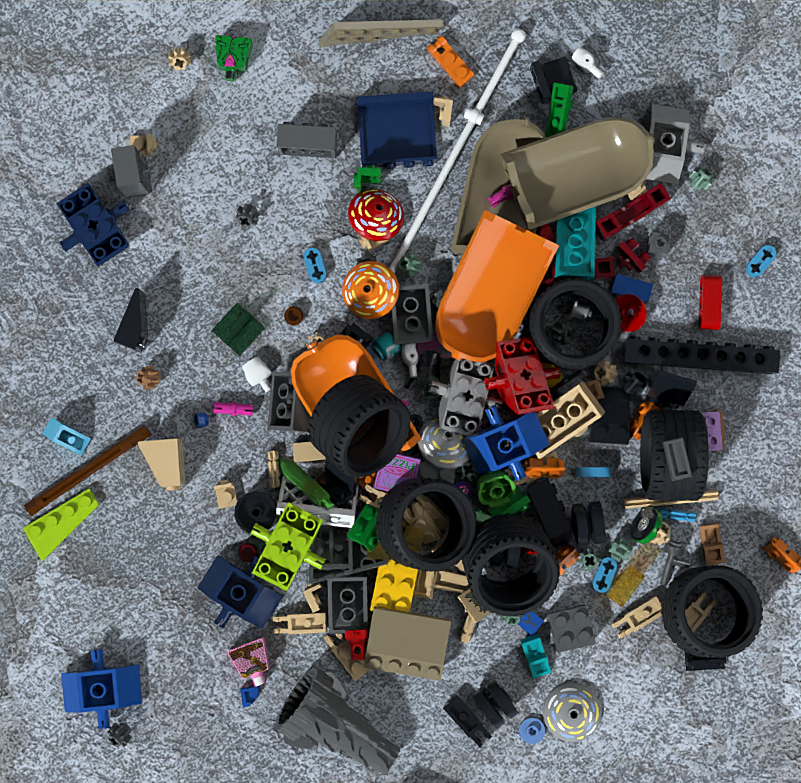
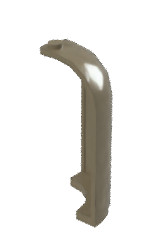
(578, 169)
(488, 177)

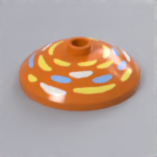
(383, 290)

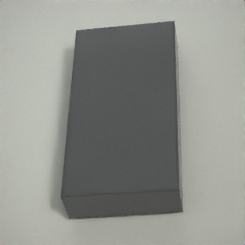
(677, 459)

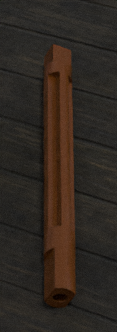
(87, 470)

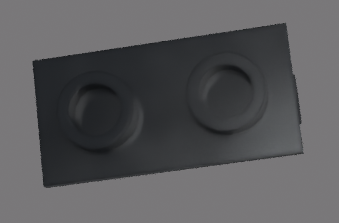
(696, 663)

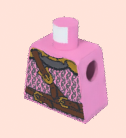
(251, 660)

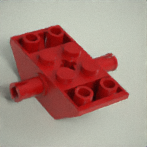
(522, 376)

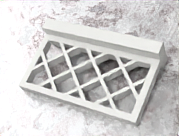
(332, 517)

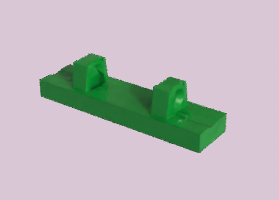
(558, 116)

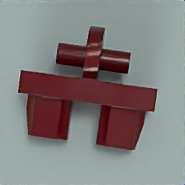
(626, 249)

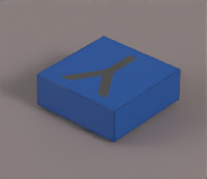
(530, 622)

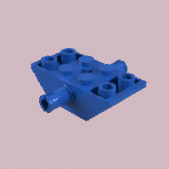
(525, 440)
(119, 683)

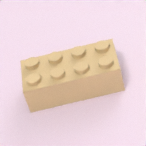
(571, 414)

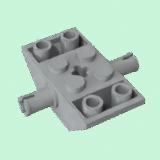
(672, 125)
(459, 412)

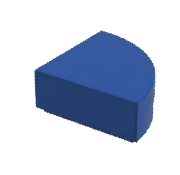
(249, 695)

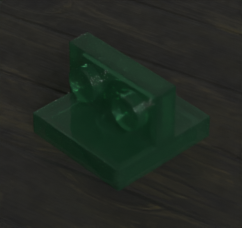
(238, 329)

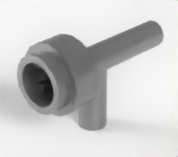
(673, 549)

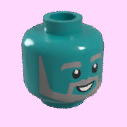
(385, 346)

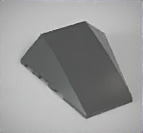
(341, 555)

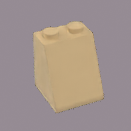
(165, 461)

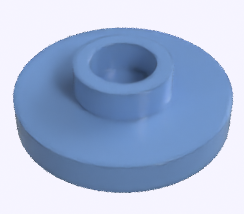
(531, 730)

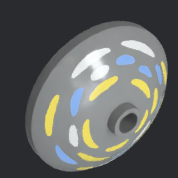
(440, 450)
(562, 702)

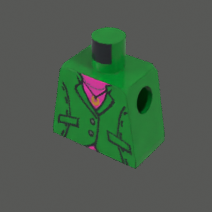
(232, 55)

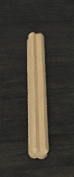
(638, 502)

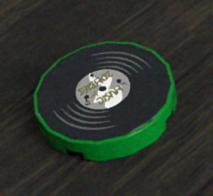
(645, 525)

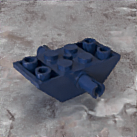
(82, 211)
(253, 606)

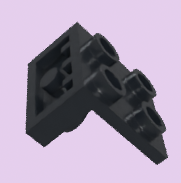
(550, 73)
(358, 333)
(337, 484)

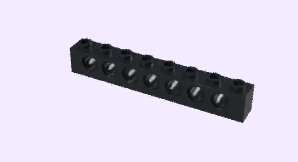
(769, 364)

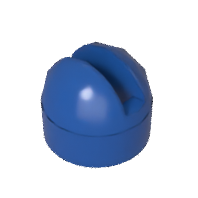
(201, 419)

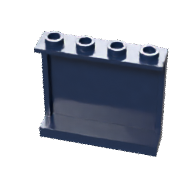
(397, 130)

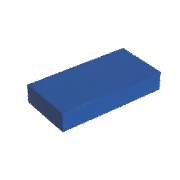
(627, 285)

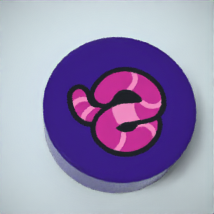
(466, 487)

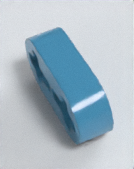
(757, 259)
(310, 266)
(592, 472)
(608, 576)

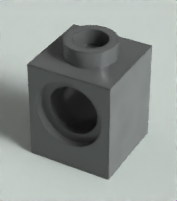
(658, 244)

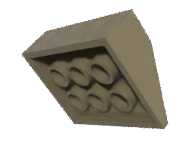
(407, 643)

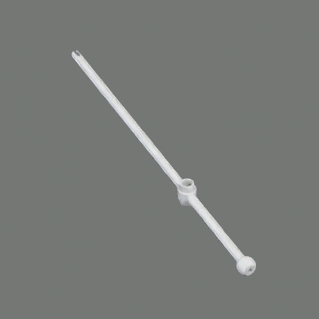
(474, 117)

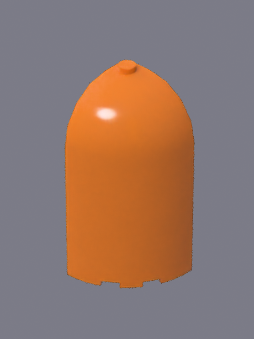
(491, 288)
(331, 362)

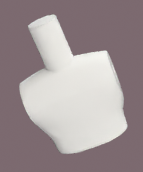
(586, 62)
(410, 358)
(257, 372)

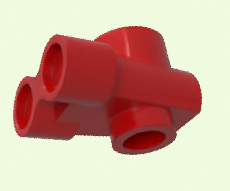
(357, 638)

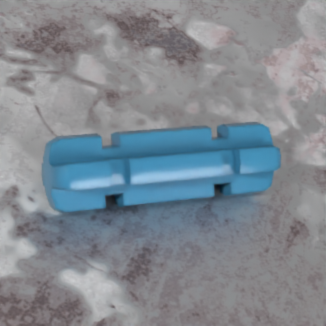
(680, 515)

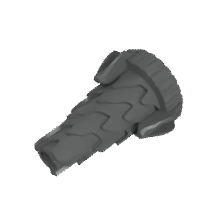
(321, 714)

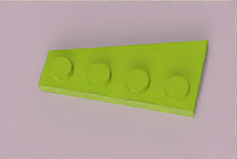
(58, 524)

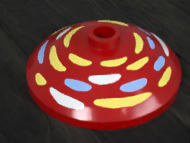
(375, 223)

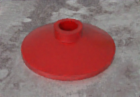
(631, 322)

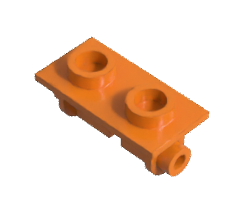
(636, 422)
(553, 469)
(566, 555)
(790, 561)

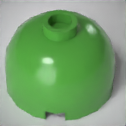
(495, 488)

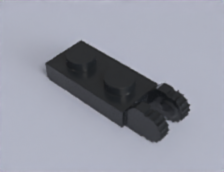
(466, 719)

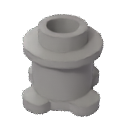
(580, 312)

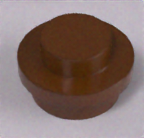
(293, 316)

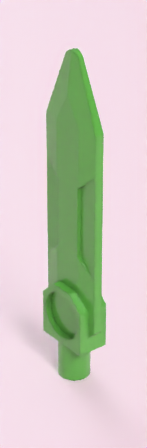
(305, 483)

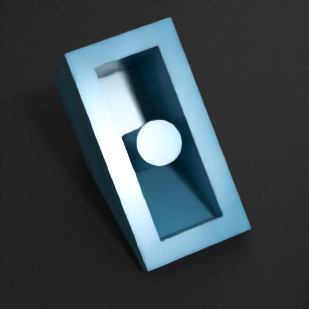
(66, 436)

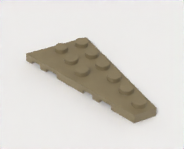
(373, 31)

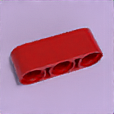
(710, 302)

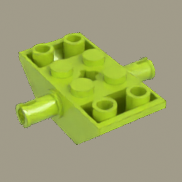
(280, 565)

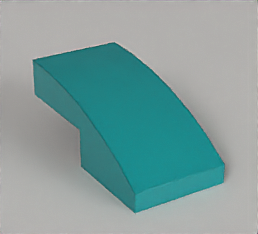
(535, 656)

